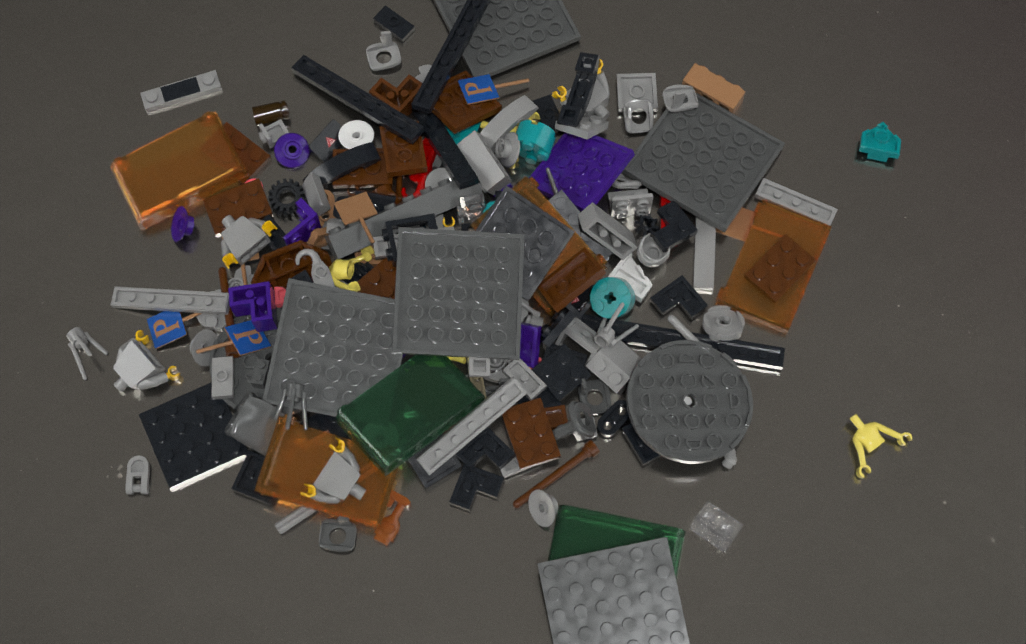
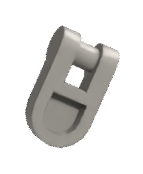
(138, 468)

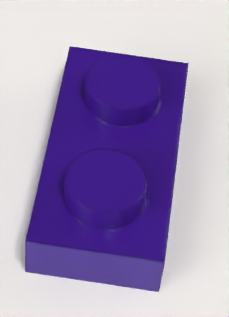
(530, 344)

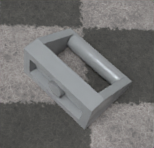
(582, 335)

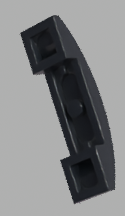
(581, 90)
(346, 162)

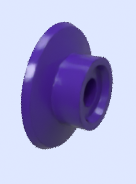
(288, 159)
(181, 224)

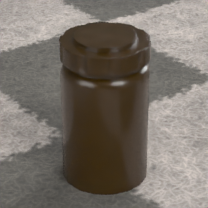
(270, 112)

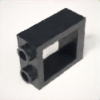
(387, 233)

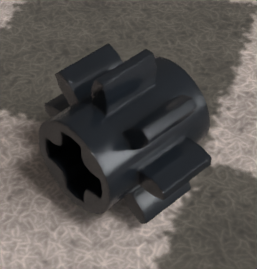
(648, 221)
(361, 270)

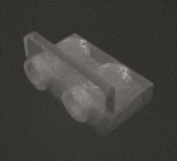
(470, 208)
(716, 526)

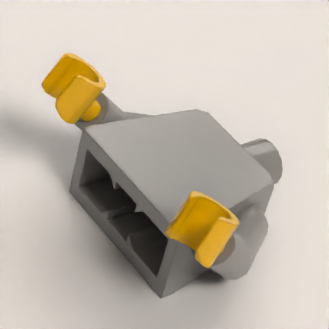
(599, 97)
(244, 238)
(139, 367)
(337, 478)

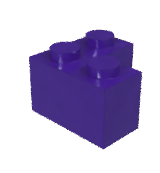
(256, 301)

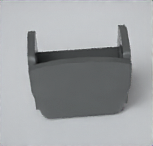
(253, 423)

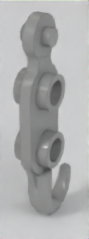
(320, 272)

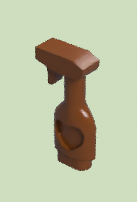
(390, 524)

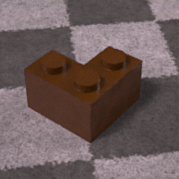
(400, 97)

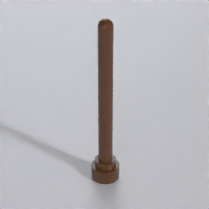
(230, 349)
(588, 451)

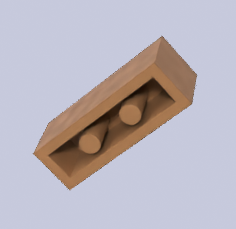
(714, 88)

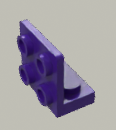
(308, 222)

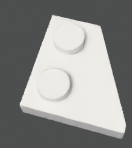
(634, 275)

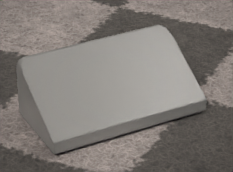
(315, 194)

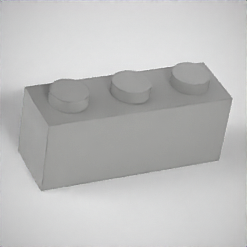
(484, 163)
(607, 231)

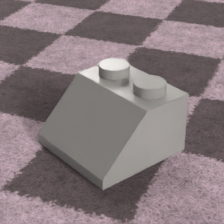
(614, 366)

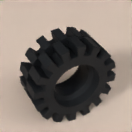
(281, 188)

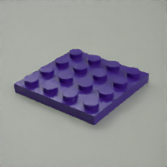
(582, 168)

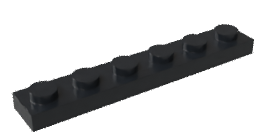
(446, 149)

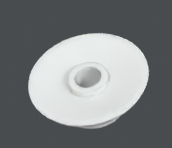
(355, 129)

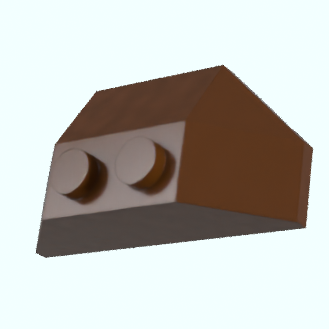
(281, 264)

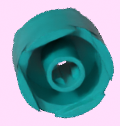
(535, 141)
(619, 288)

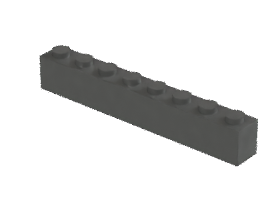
(430, 201)

